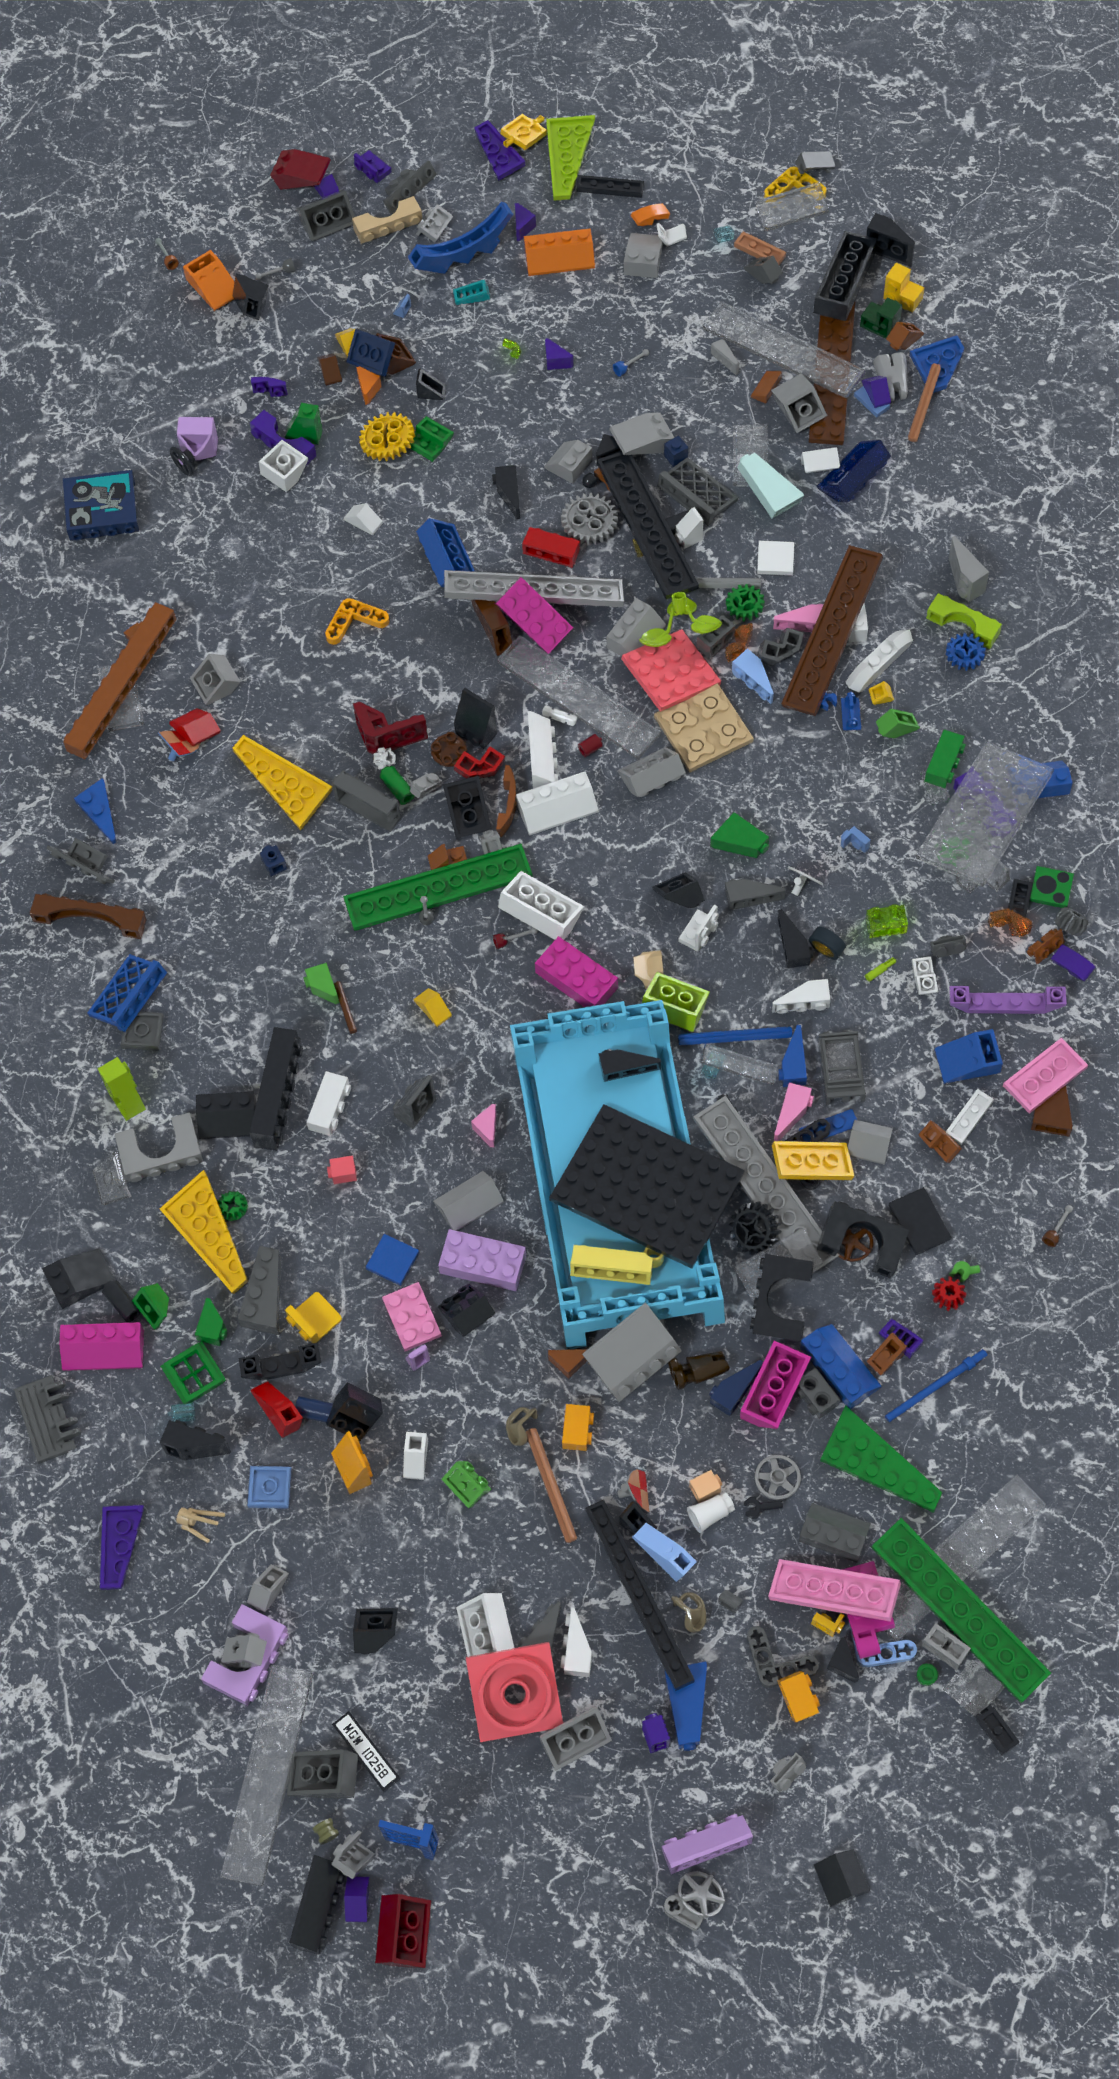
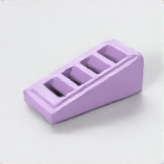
(418, 1357)

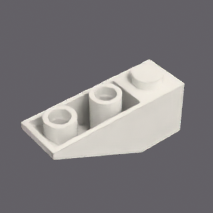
(810, 995)
(578, 1653)

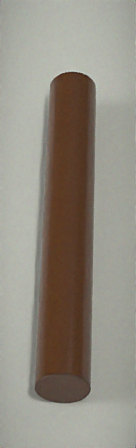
(345, 1007)

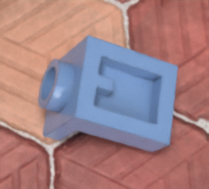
(857, 839)

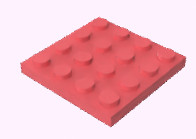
(671, 671)

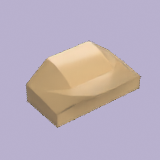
(647, 965)

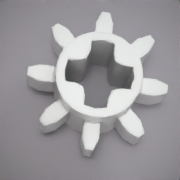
(384, 758)

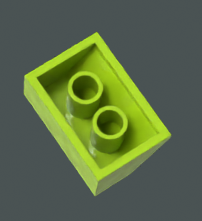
(680, 1000)

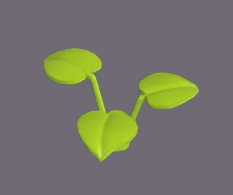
(679, 606)

